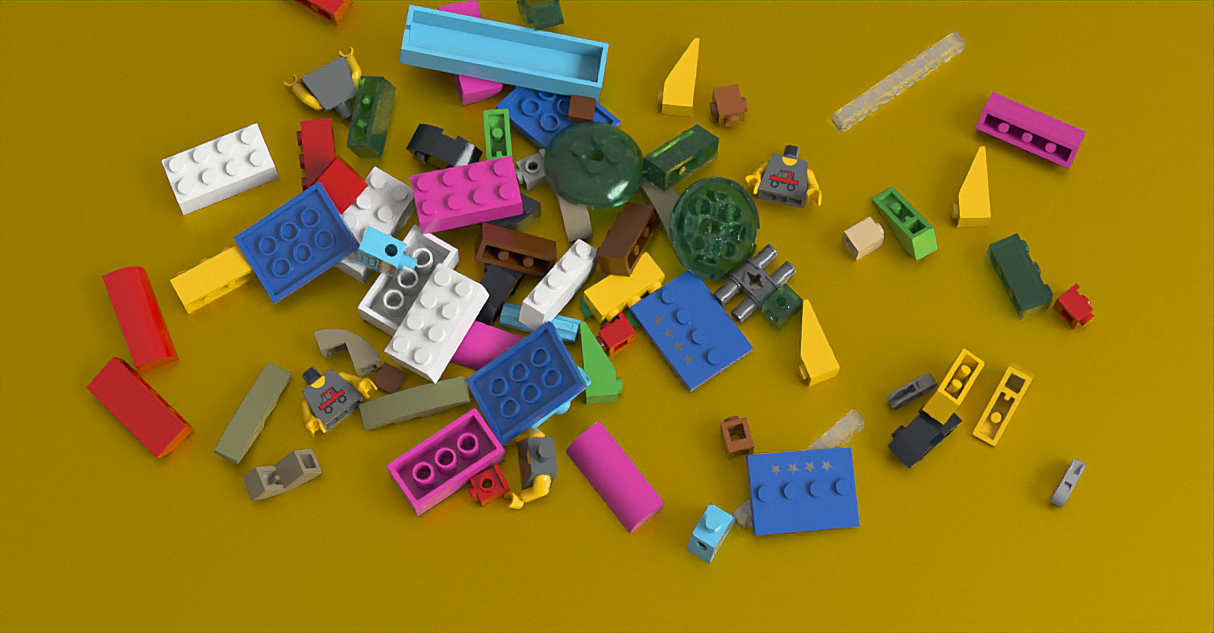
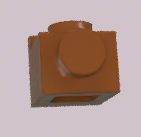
(739, 427)

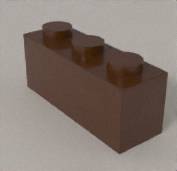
(627, 239)
(515, 250)

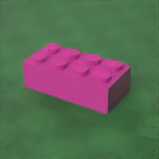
(466, 195)
(446, 461)

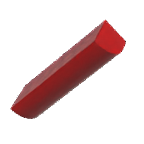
(341, 183)
(140, 318)
(139, 407)

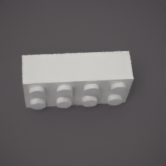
(220, 169)
(382, 205)
(393, 296)
(437, 322)

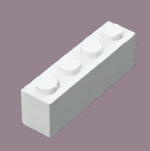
(559, 285)

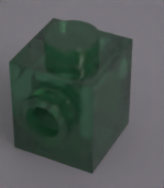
(781, 306)

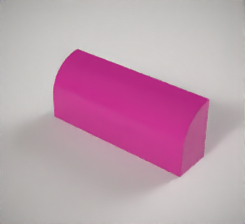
(469, 88)
(1030, 130)
(482, 345)
(614, 477)

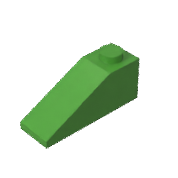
(497, 133)
(906, 223)
(598, 367)

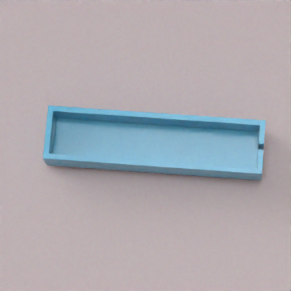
(503, 52)

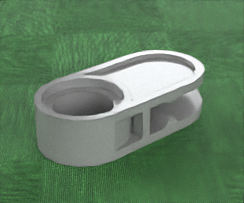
(912, 391)
(1068, 483)

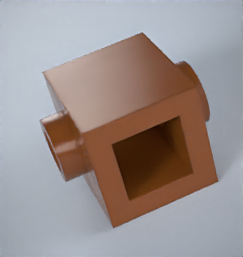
(728, 105)

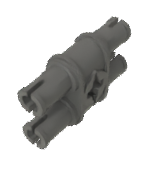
(753, 271)

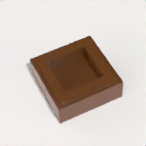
(581, 108)
(390, 379)

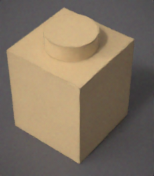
(863, 238)

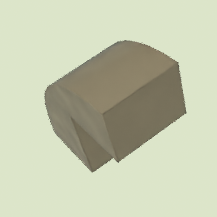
(662, 202)
(575, 219)
(361, 352)
(287, 474)

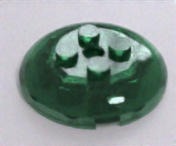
(600, 183)
(733, 231)

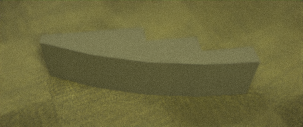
(414, 402)
(252, 413)

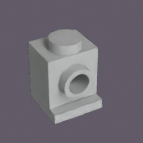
(528, 177)

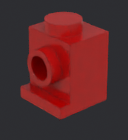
(1074, 308)
(616, 335)
(495, 492)

